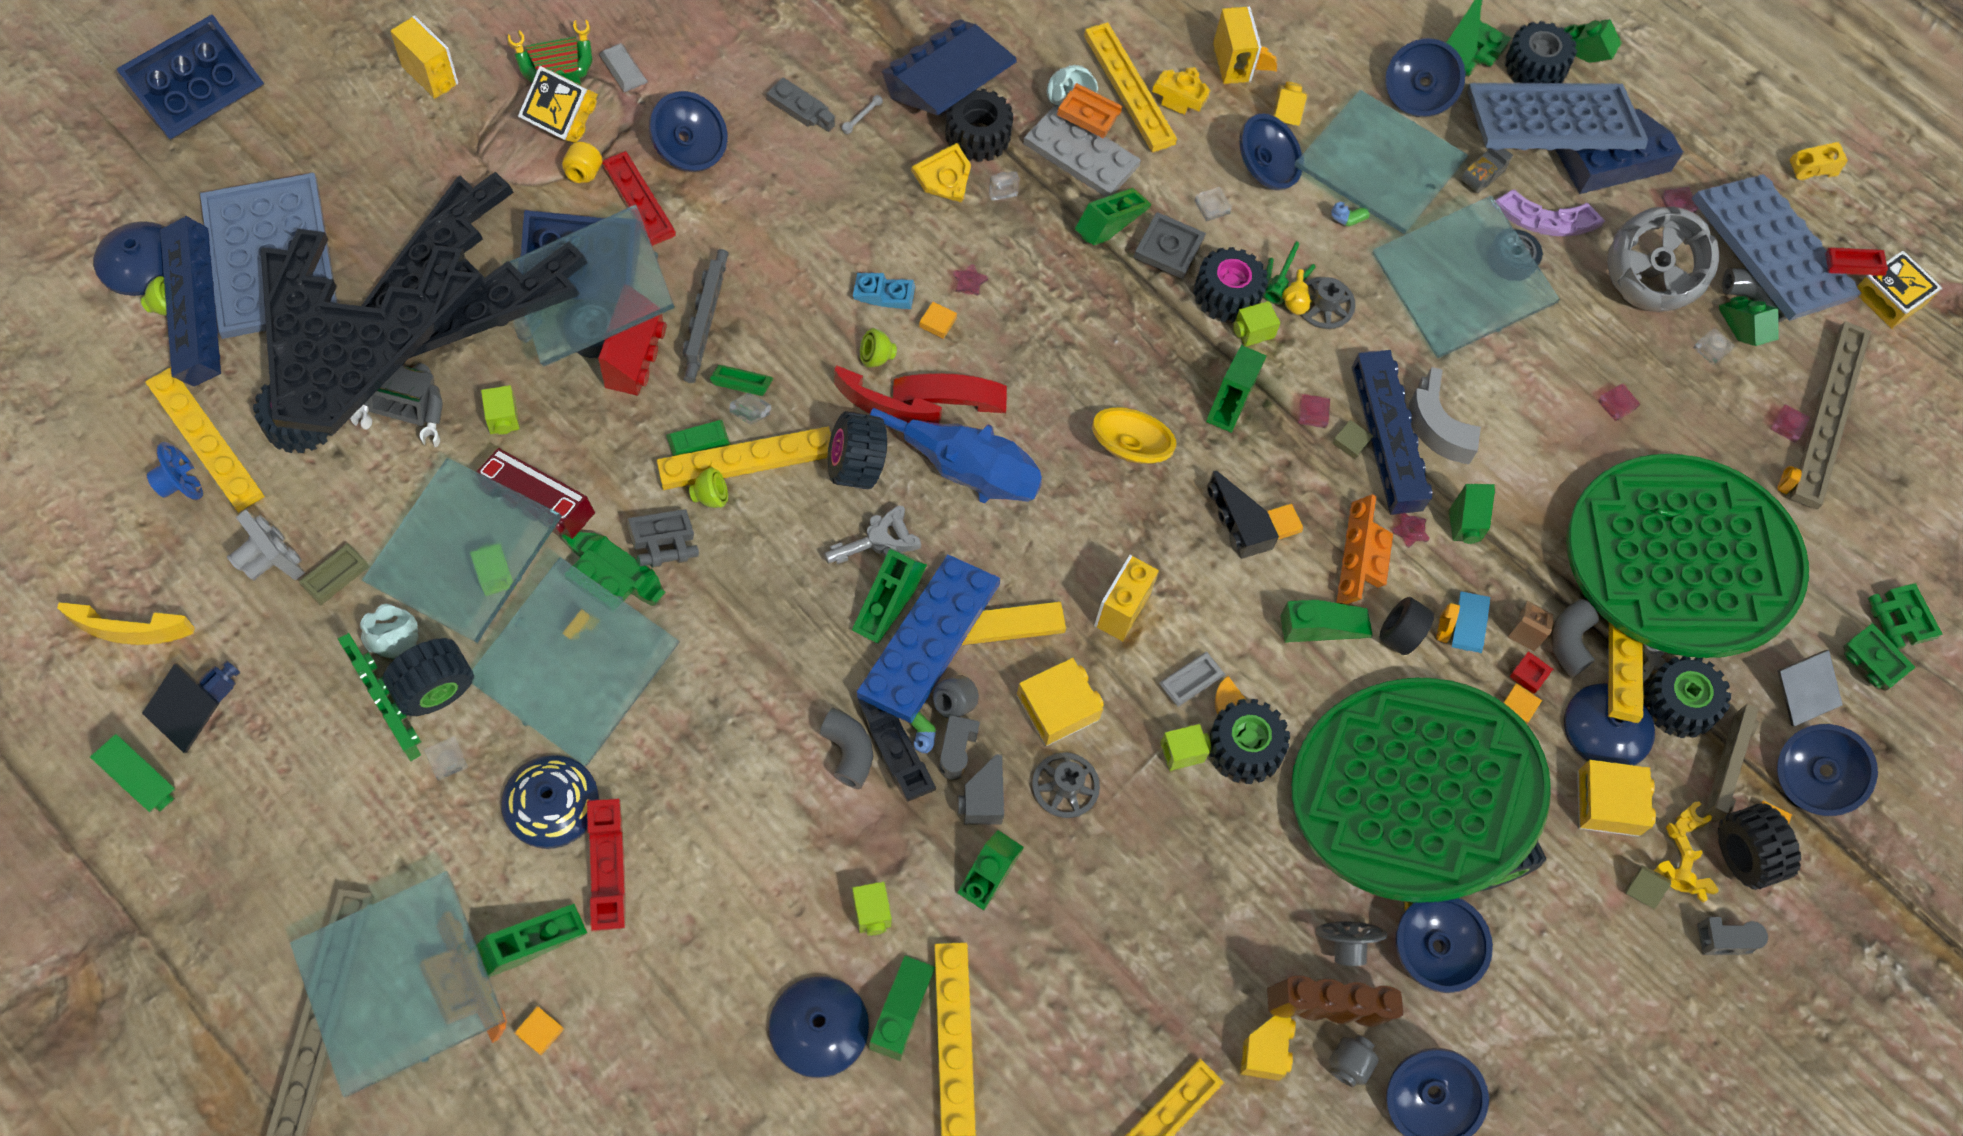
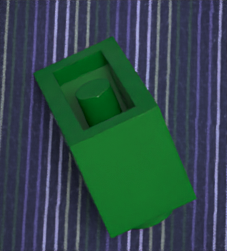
(1472, 513)

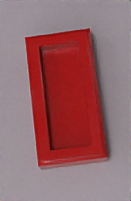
(1856, 261)

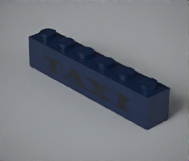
(190, 302)
(1393, 438)

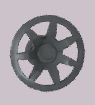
(1327, 298)
(1067, 782)
(1351, 944)

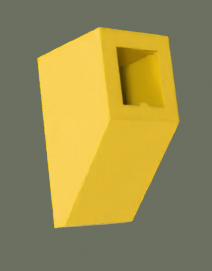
(1290, 103)
(1266, 1050)

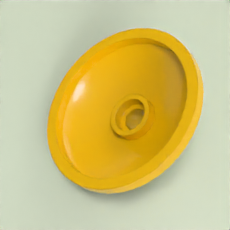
(1133, 435)

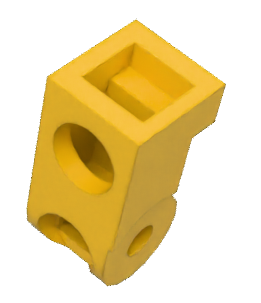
(1818, 161)

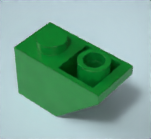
(1595, 40)
(1751, 320)
(990, 869)

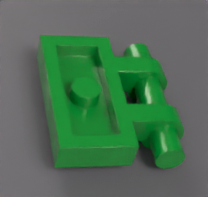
(1490, 44)
(1912, 613)

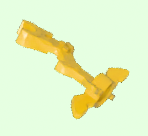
(1682, 878)

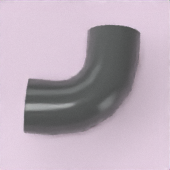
(1741, 282)
(1568, 634)
(855, 747)

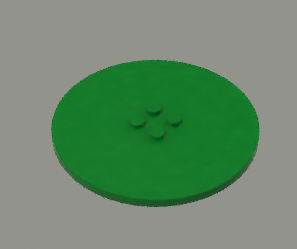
(1691, 582)
(1421, 789)

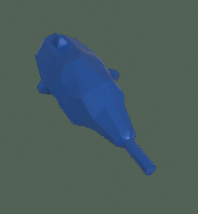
(973, 457)

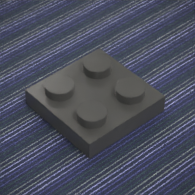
(1169, 245)

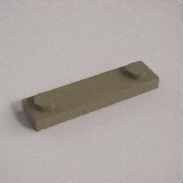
(1741, 729)

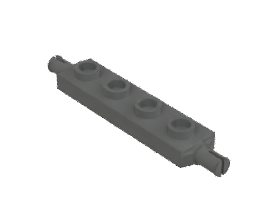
(701, 324)

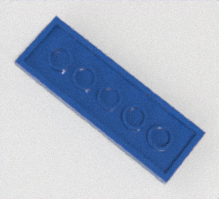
(928, 638)

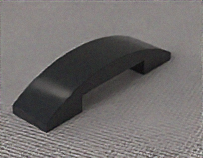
(897, 752)

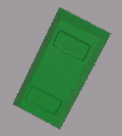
(741, 380)
(698, 438)

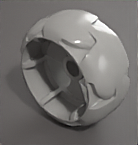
(1682, 288)

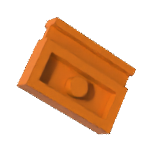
(1089, 110)

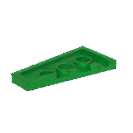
(377, 689)

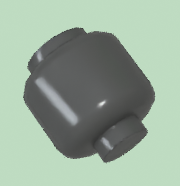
(955, 696)
(1353, 1060)

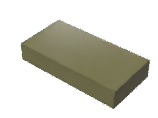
(334, 574)

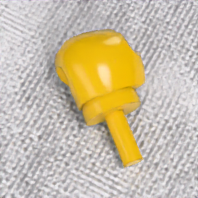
(1297, 295)

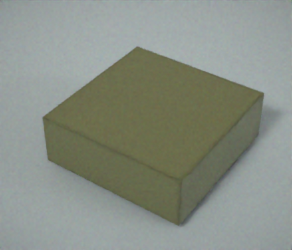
(1352, 439)
(1648, 886)

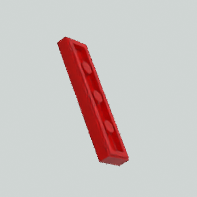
(636, 192)

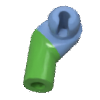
(1346, 217)
(924, 735)

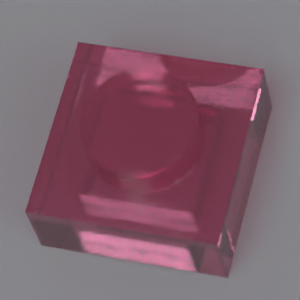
(1679, 198)
(1619, 402)
(1314, 411)
(1790, 423)

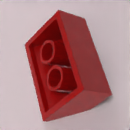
(628, 356)

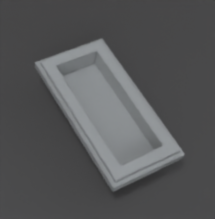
(623, 67)
(1192, 679)

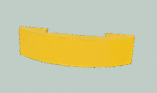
(160, 630)

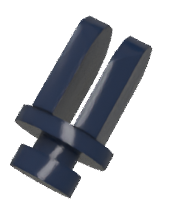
(219, 681)

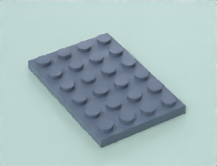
(1556, 116)
(239, 226)
(1775, 246)

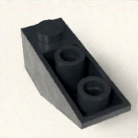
(1246, 521)

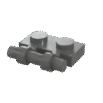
(662, 529)

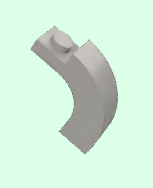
(1436, 428)

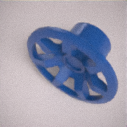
(171, 475)

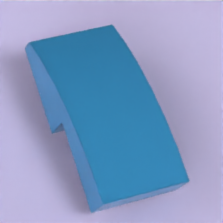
(878, 291)
(1471, 622)

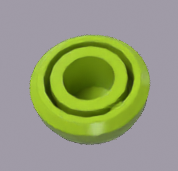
(155, 297)
(876, 348)
(710, 489)

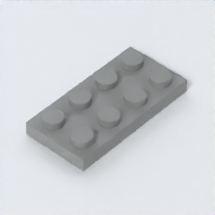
(1081, 153)

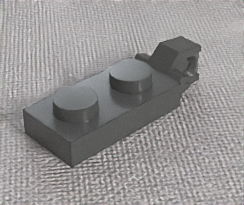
(800, 105)

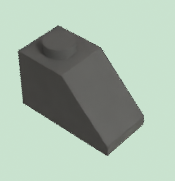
(984, 795)

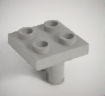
(264, 549)

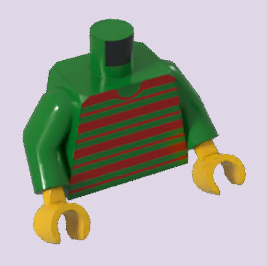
(562, 56)

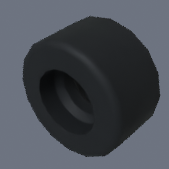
(1406, 626)

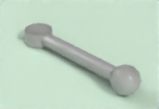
(847, 127)

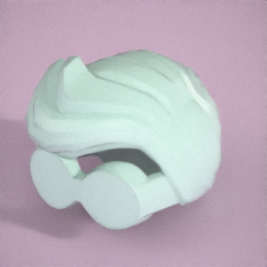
(1064, 80)
(389, 638)

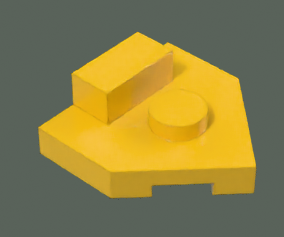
(1181, 90)
(944, 173)

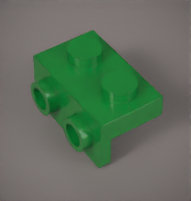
(1878, 658)

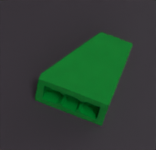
(1236, 388)
(134, 774)

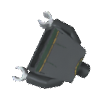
(406, 397)

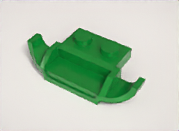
(614, 568)

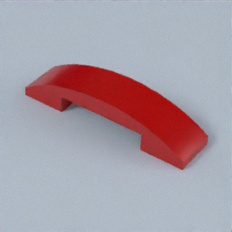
(851, 386)
(952, 389)
(606, 865)

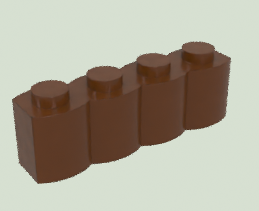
(1334, 1001)

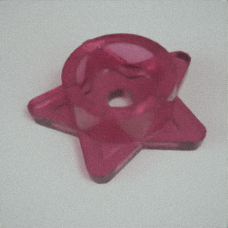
(969, 287)
(1416, 524)

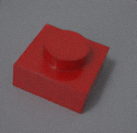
(1531, 672)

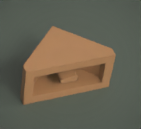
(1532, 626)

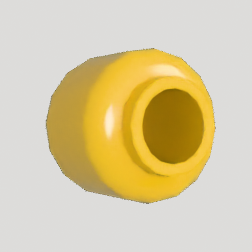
(582, 162)

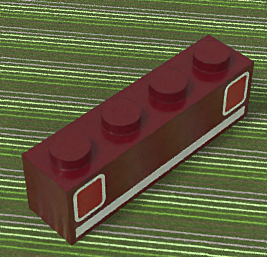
(542, 488)

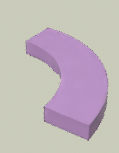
(1554, 223)

